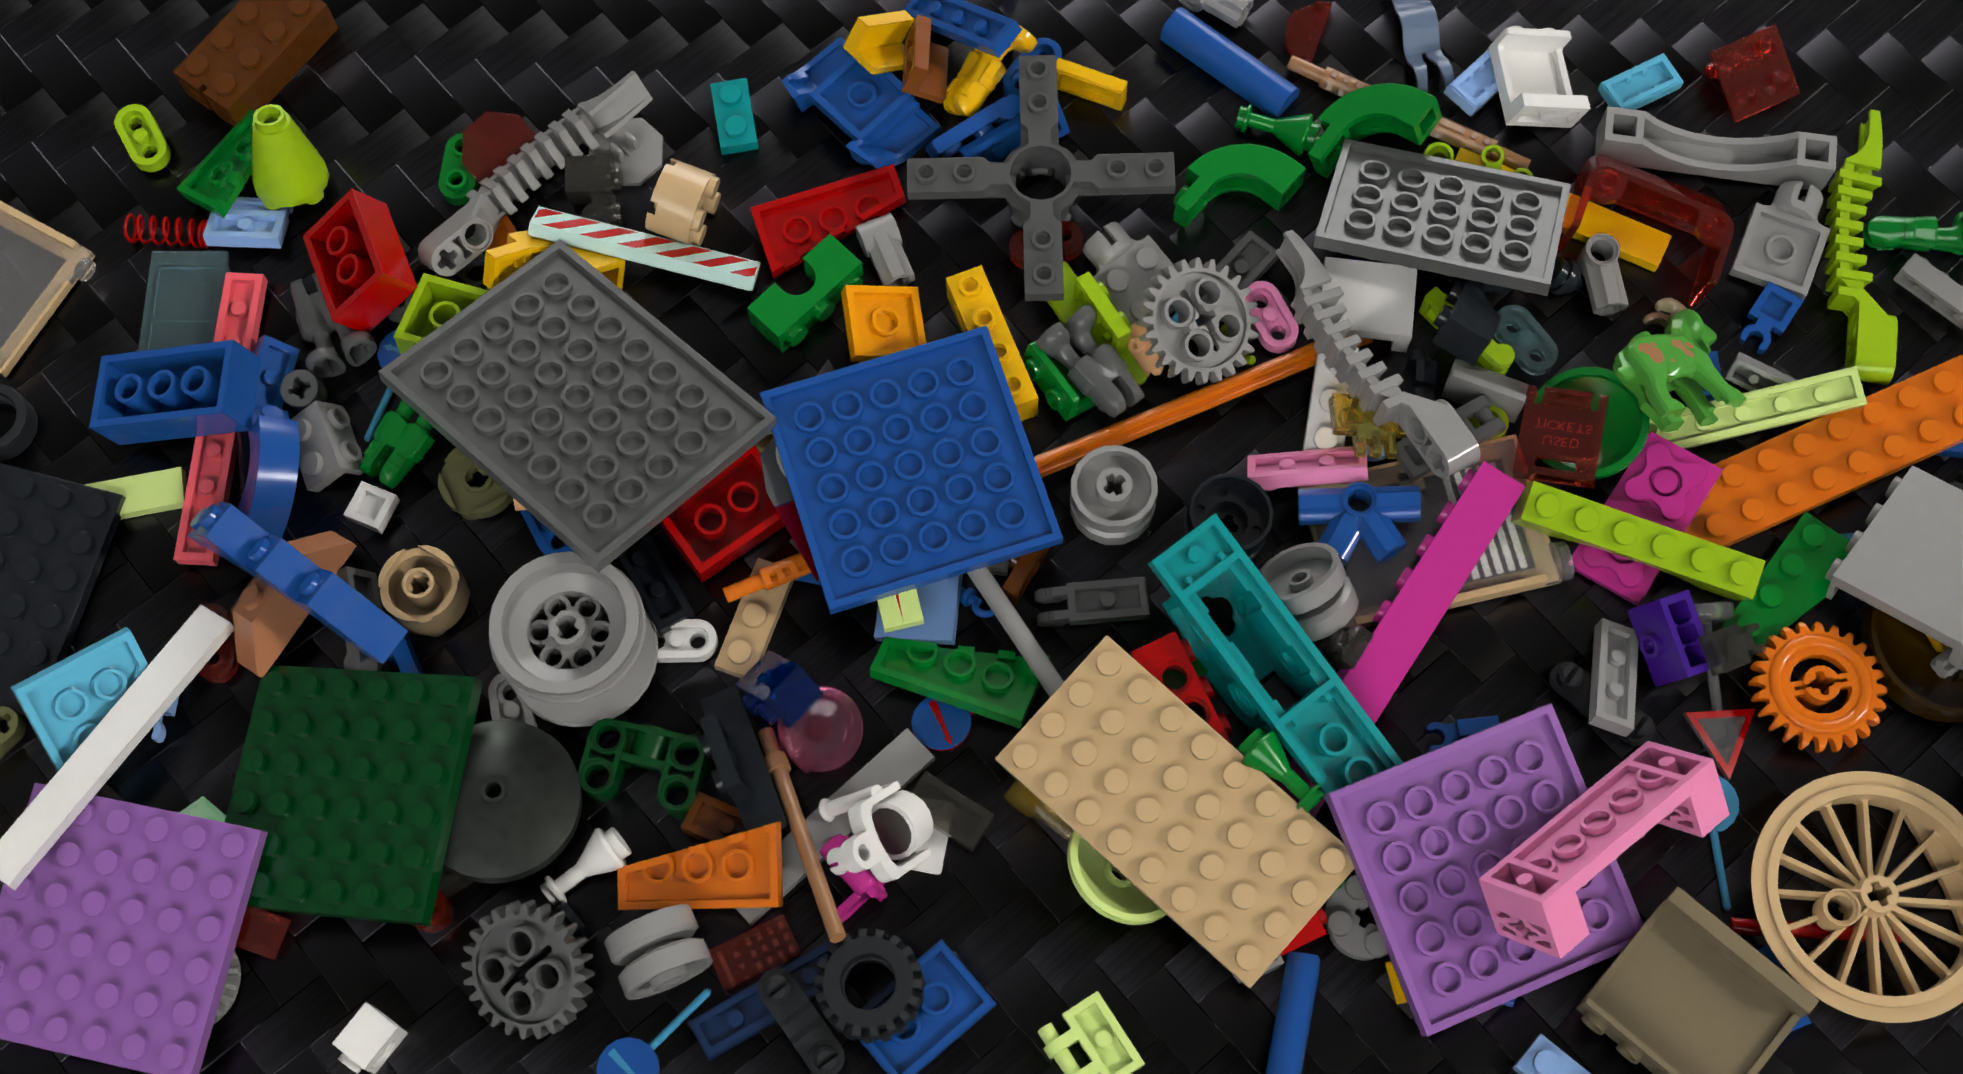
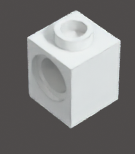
(368, 1040)

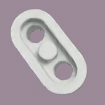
(679, 640)

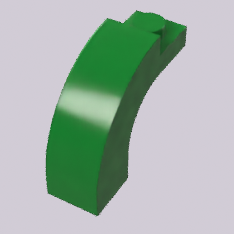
(1371, 111)
(1238, 168)

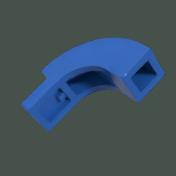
(272, 469)

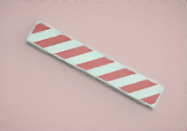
(644, 248)

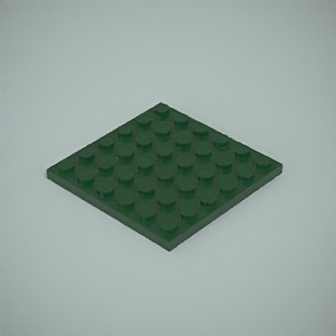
(353, 788)

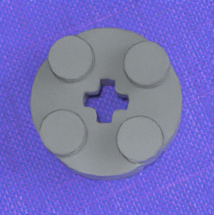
(1343, 923)

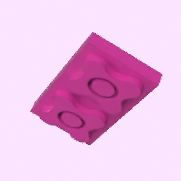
(1659, 486)

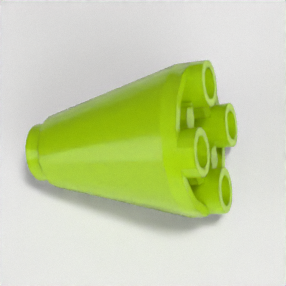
(284, 161)

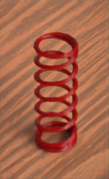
(139, 231)

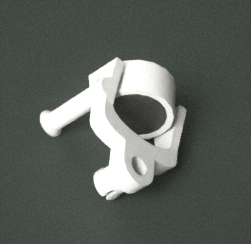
(885, 829)

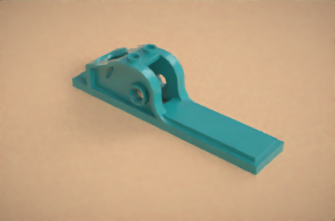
(1323, 729)

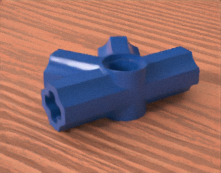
(1371, 526)

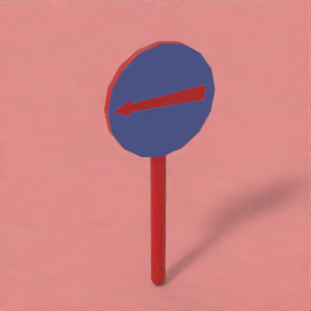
(940, 725)

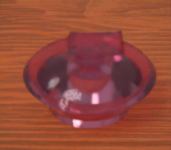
(825, 734)

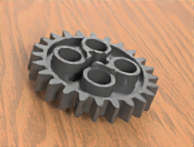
(503, 940)

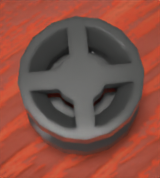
(312, 389)

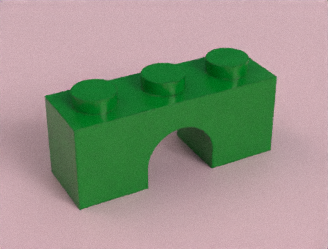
(787, 317)

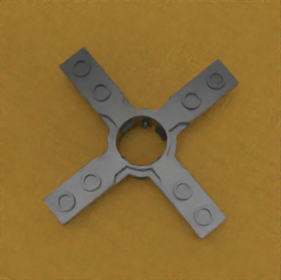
(1040, 156)

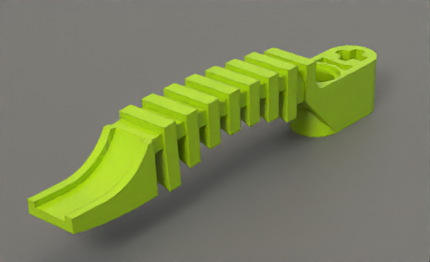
(1870, 330)

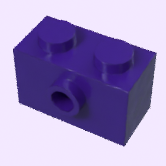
(1669, 637)

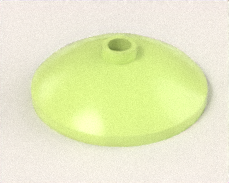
(1103, 891)

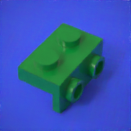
(1053, 381)

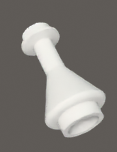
(602, 854)

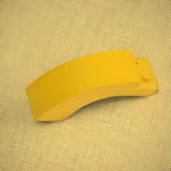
(522, 248)

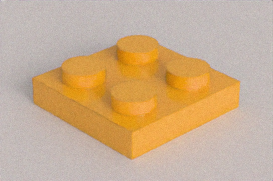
(881, 320)

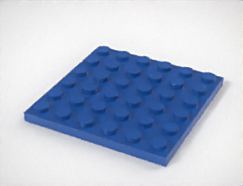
(910, 469)

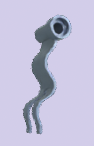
(1421, 37)

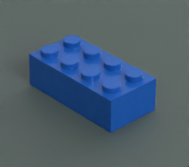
(175, 393)

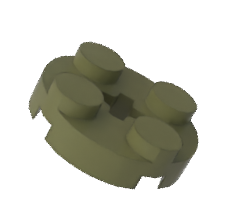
(469, 501)

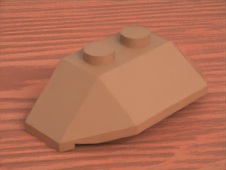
(268, 620)

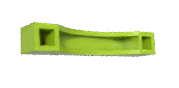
(1638, 539)

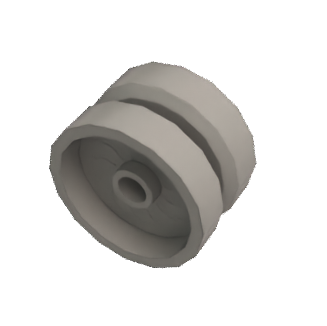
(1113, 495)
(1313, 587)
(658, 951)

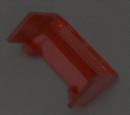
(1616, 182)

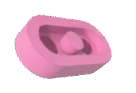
(1273, 318)

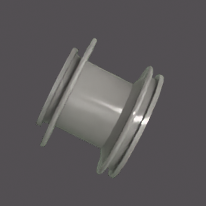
(530, 626)

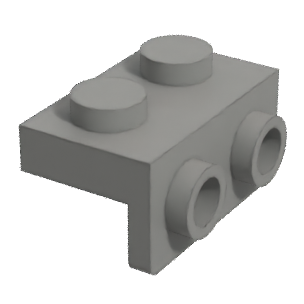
(326, 445)

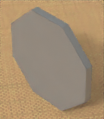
(633, 148)

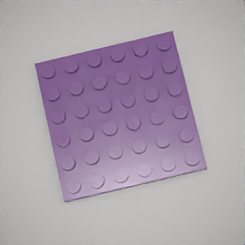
(1436, 828)
(126, 936)

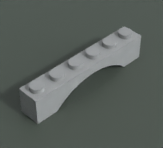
(1653, 144)

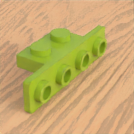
(1110, 325)

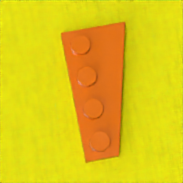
(722, 873)

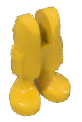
(980, 76)

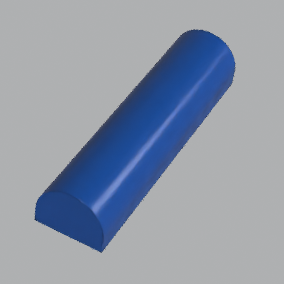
(1228, 63)
(1293, 1014)

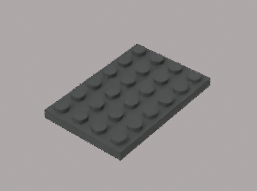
(1444, 216)

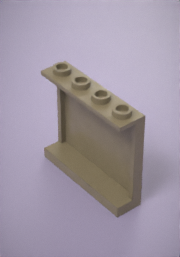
(1694, 996)

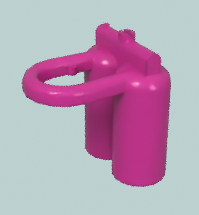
(863, 883)

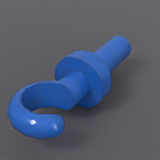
(969, 597)

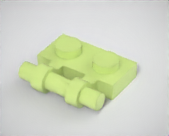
(1099, 1036)

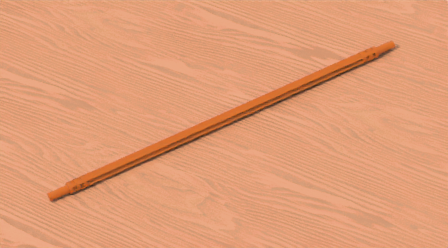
(1072, 452)

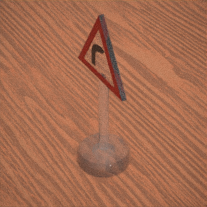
(1719, 730)

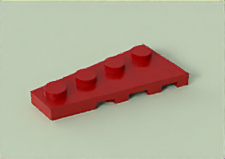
(802, 220)

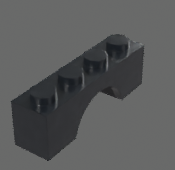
(1468, 321)

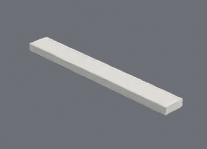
(110, 744)

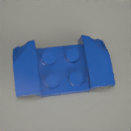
(867, 107)

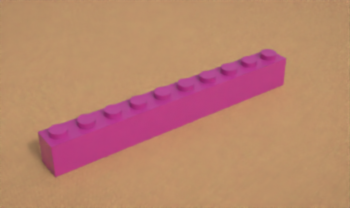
(1426, 592)

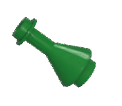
(1293, 131)
(1265, 753)

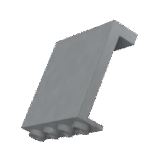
(1911, 559)

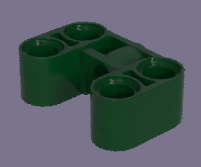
(644, 748)

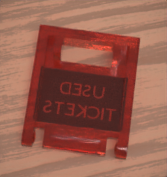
(1561, 431)

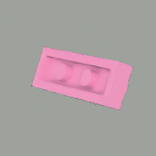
(1307, 468)

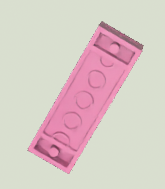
(1537, 883)

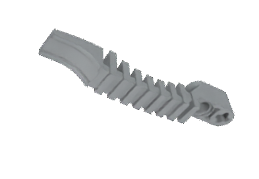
(494, 199)
(1429, 424)

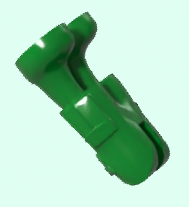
(1913, 234)
(397, 446)

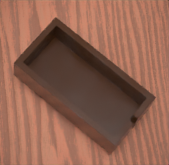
(254, 54)

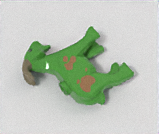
(1677, 363)

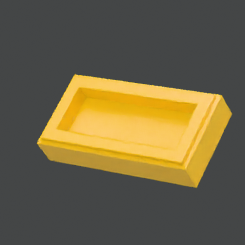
(1091, 84)

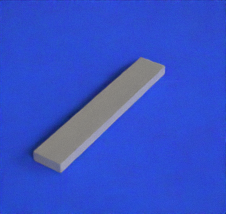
(898, 761)

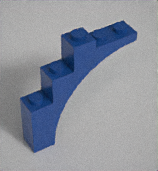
(298, 579)

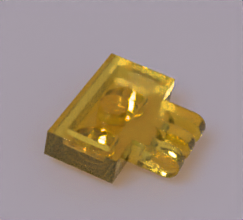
(1350, 420)

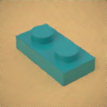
(734, 116)

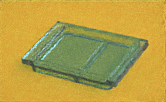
(182, 298)

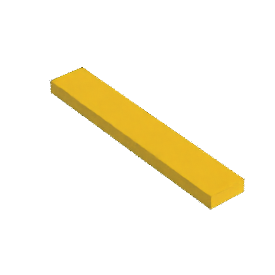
(1637, 241)

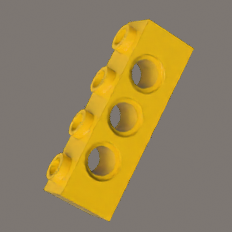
(977, 307)

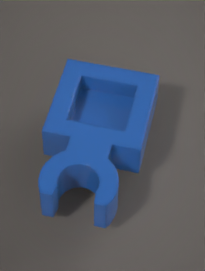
(1771, 313)

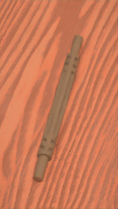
(1445, 130)

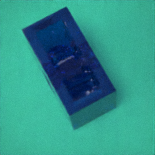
(778, 690)

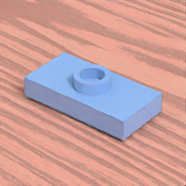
(1474, 85)

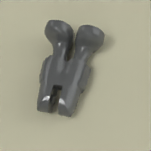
(317, 327)
(1100, 370)

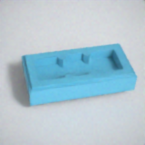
(1641, 84)

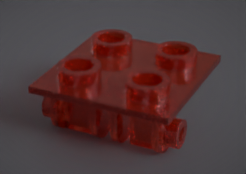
(1753, 73)

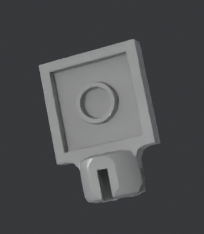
(1783, 241)
(1126, 267)

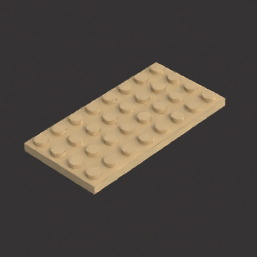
(1177, 811)

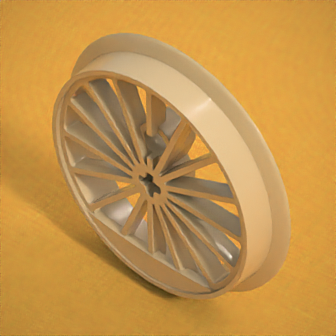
(1940, 837)

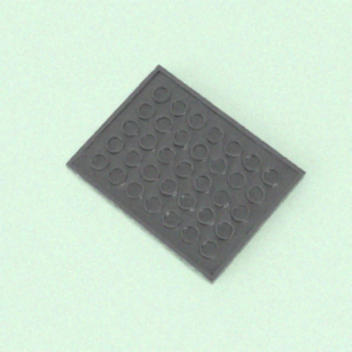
(578, 403)

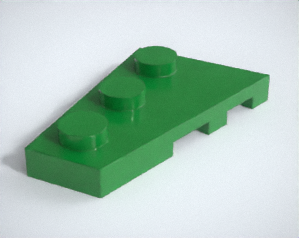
(223, 171)

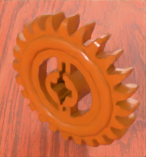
(1793, 702)

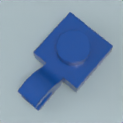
(1459, 729)

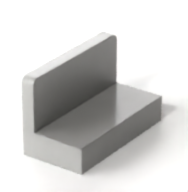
(1469, 382)

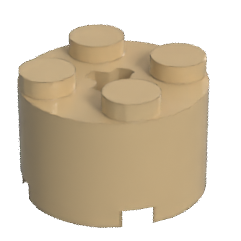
(682, 202)
(444, 587)

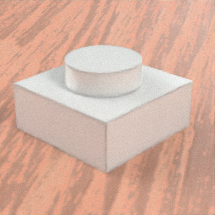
(371, 507)

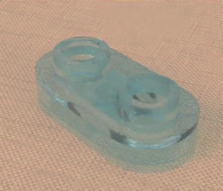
(1528, 340)

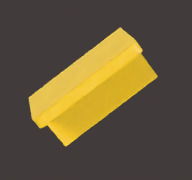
(878, 41)

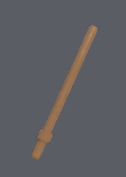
(779, 770)

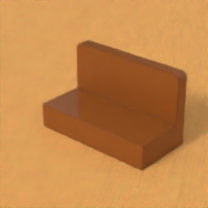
(924, 63)

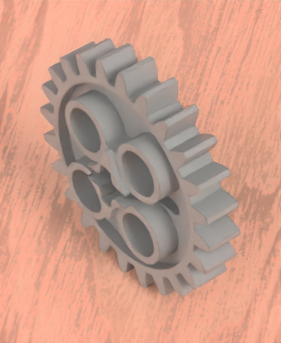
(1224, 303)

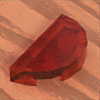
(1306, 29)

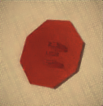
(492, 141)

